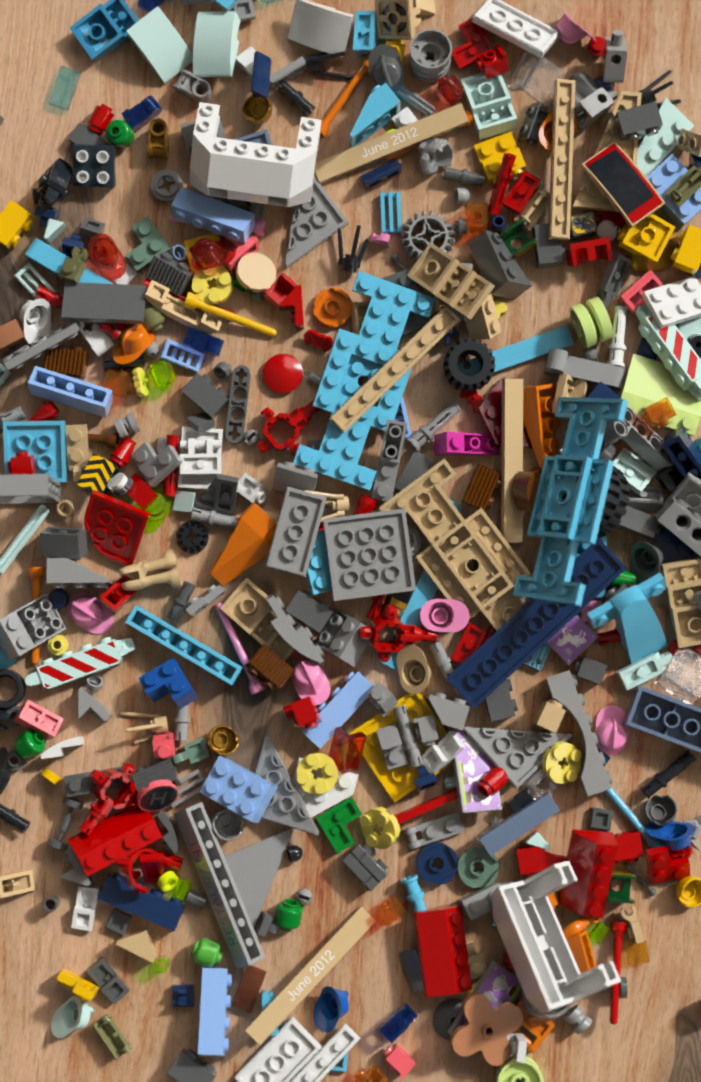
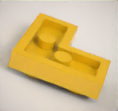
(83, 988)

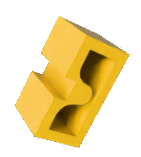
(12, 223)
(689, 253)

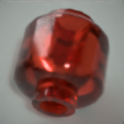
(449, 89)

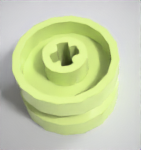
(591, 322)
(512, 1070)

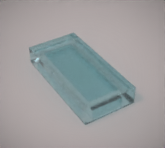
(64, 88)

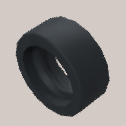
(21, 688)

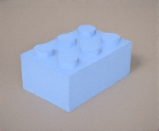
(663, 179)
(238, 789)

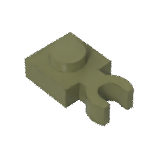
(74, 267)

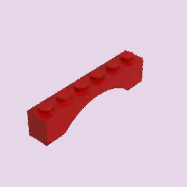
(534, 859)

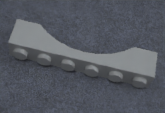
(593, 774)

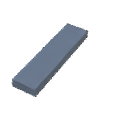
(519, 823)

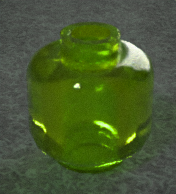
(161, 375)

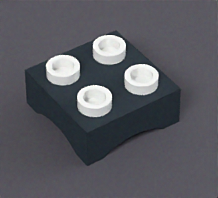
(93, 165)

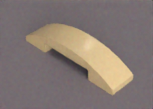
(173, 308)

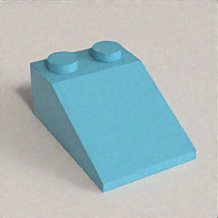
(376, 113)

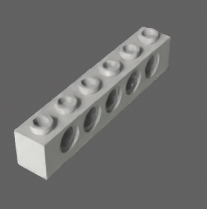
(668, 516)

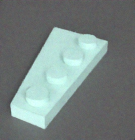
(657, 147)

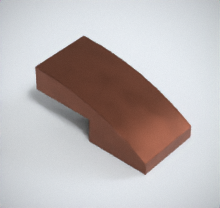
(249, 989)

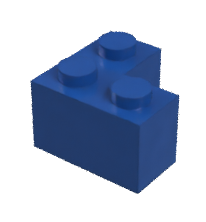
(168, 679)

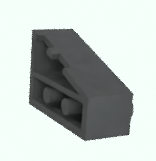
(498, 265)

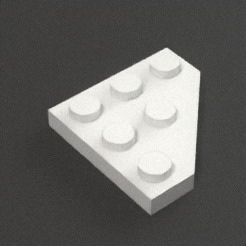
(320, 802)

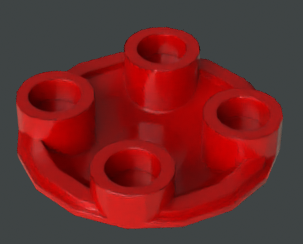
(282, 373)

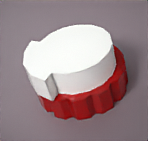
(607, 227)

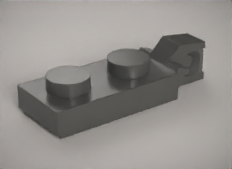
(613, 278)

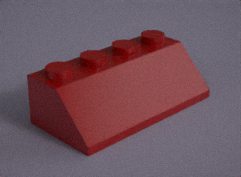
(114, 839)
(592, 860)
(442, 950)

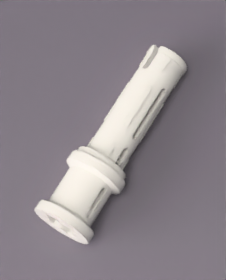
(617, 346)

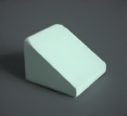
(53, 230)
(184, 501)
(537, 840)

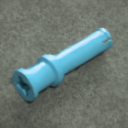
(413, 892)

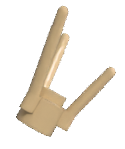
(339, 504)
(158, 725)

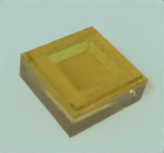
(637, 952)

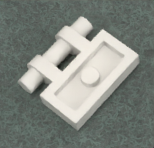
(200, 463)

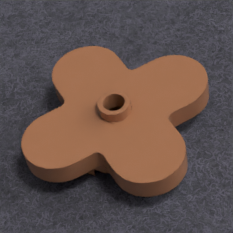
(479, 1016)

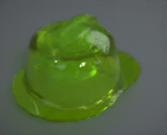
(159, 510)

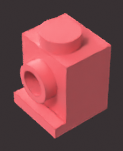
(164, 745)
(398, 1060)

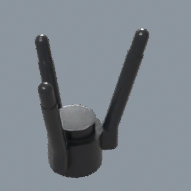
(315, 63)
(648, 95)
(351, 262)

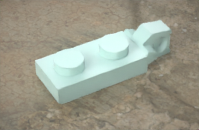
(644, 669)

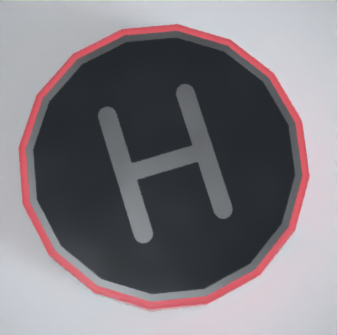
(157, 795)

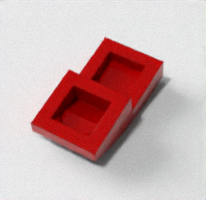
(141, 492)

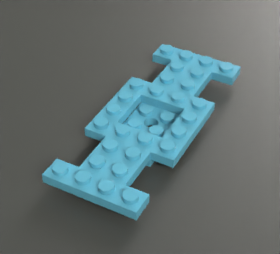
(357, 357)
(557, 519)

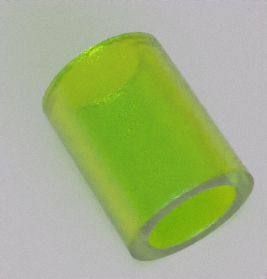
(182, 889)
(599, 932)
(157, 968)

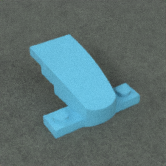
(634, 618)

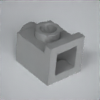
(382, 699)
(426, 730)

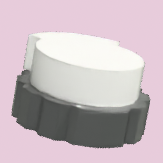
(120, 484)

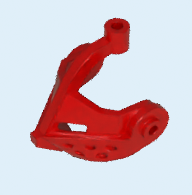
(125, 866)

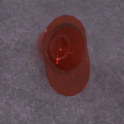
(211, 254)
(106, 256)

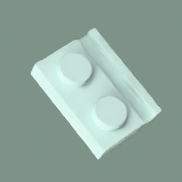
(634, 469)

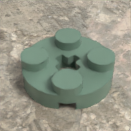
(466, 867)

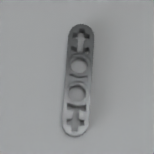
(238, 404)

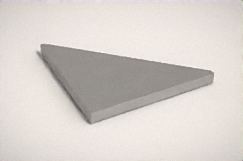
(313, 224)
(514, 750)
(286, 804)
(255, 870)

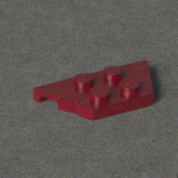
(491, 416)

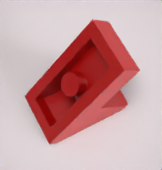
(294, 302)
(115, 596)

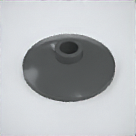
(444, 1013)

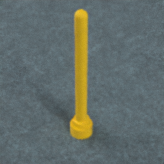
(193, 302)

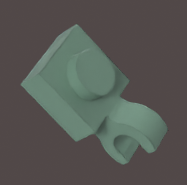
(194, 752)

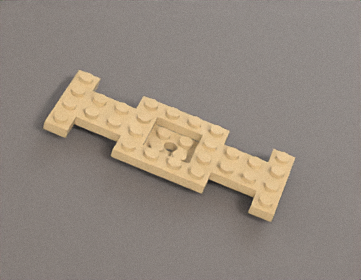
(456, 542)

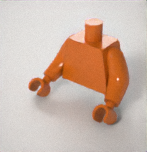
(579, 943)

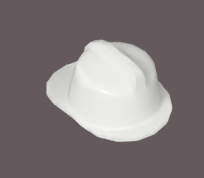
(35, 319)

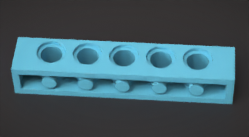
(184, 645)

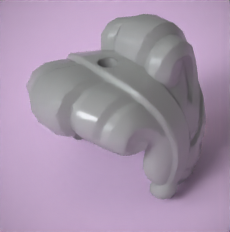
(434, 154)

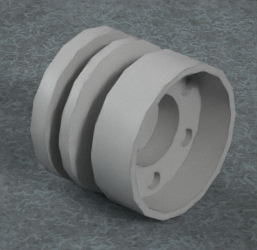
(430, 45)

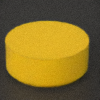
(51, 776)

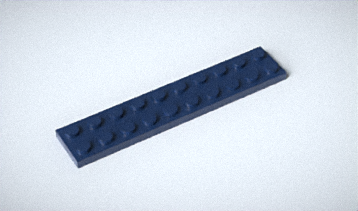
(532, 628)

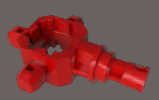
(296, 420)
(404, 634)
(102, 804)

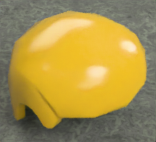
(689, 891)

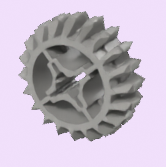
(419, 239)

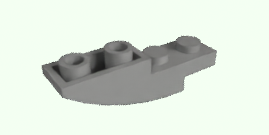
(389, 460)
(297, 637)

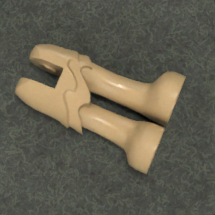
(141, 568)

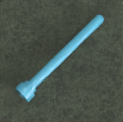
(651, 842)

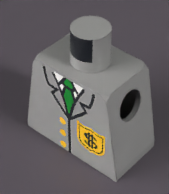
(614, 57)
(594, 107)

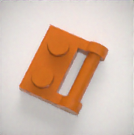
(536, 1027)

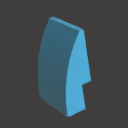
(104, 28)

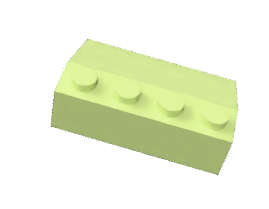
(650, 382)

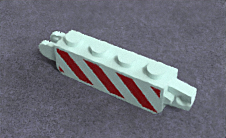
(673, 351)
(80, 664)

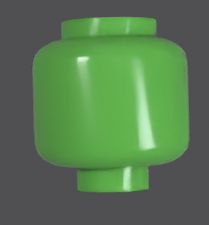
(206, 952)

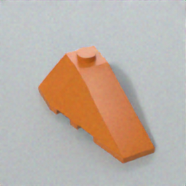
(540, 420)
(246, 545)

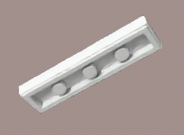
(327, 1056)

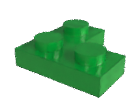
(334, 823)

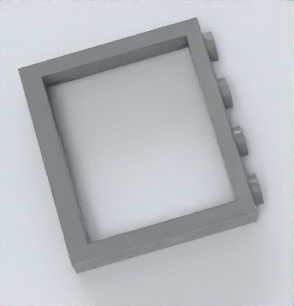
(30, 489)

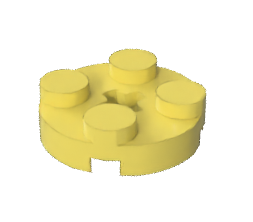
(213, 295)
(571, 767)
(318, 785)
(375, 837)

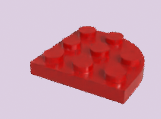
(115, 527)

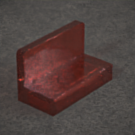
(347, 750)

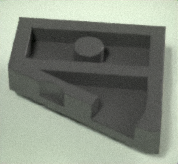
(220, 495)

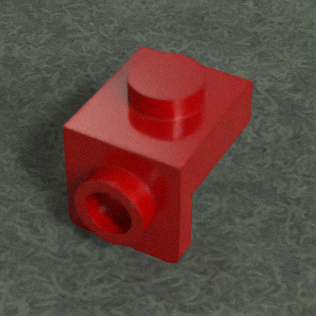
(279, 290)

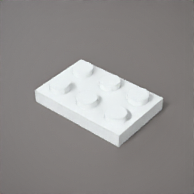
(674, 302)
(199, 481)

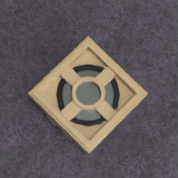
(396, 17)

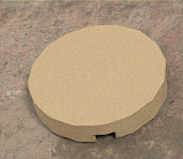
(256, 272)

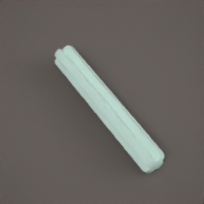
(23, 536)

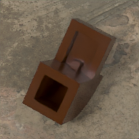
(525, 488)

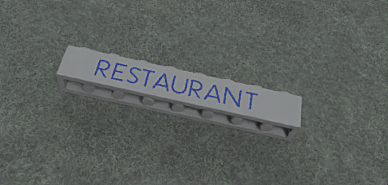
(219, 885)

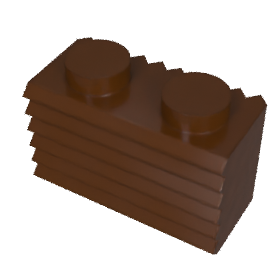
(67, 361)
(481, 487)
(269, 668)

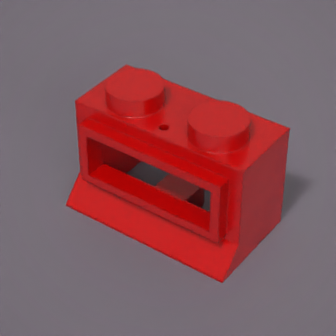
(588, 251)

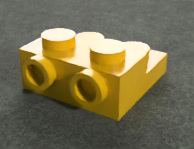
(491, 153)
(646, 237)

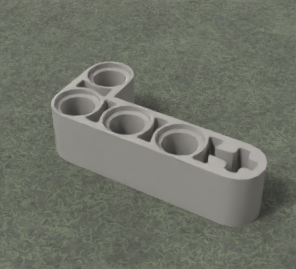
(594, 372)
(640, 439)

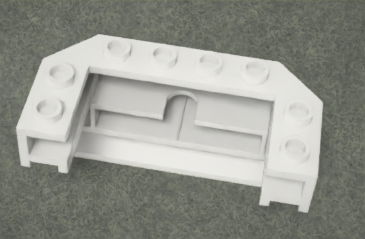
(252, 169)
(539, 945)

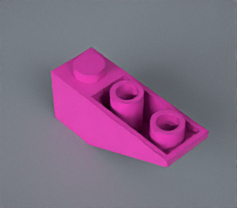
(463, 444)

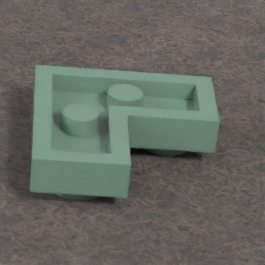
(151, 244)

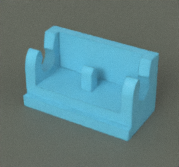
(364, 32)

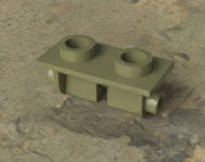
(685, 186)
(111, 1036)

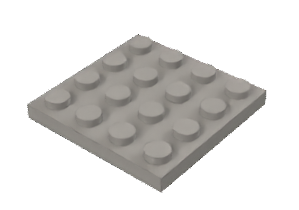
(369, 554)

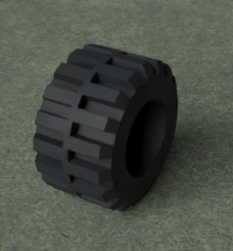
(473, 348)

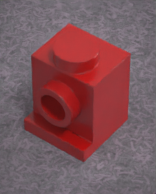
(492, 62)

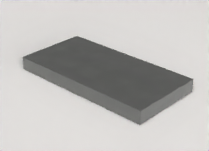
(104, 303)

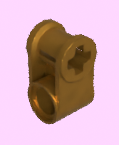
(158, 143)

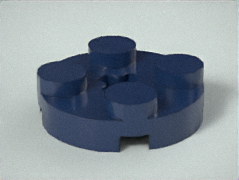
(433, 874)

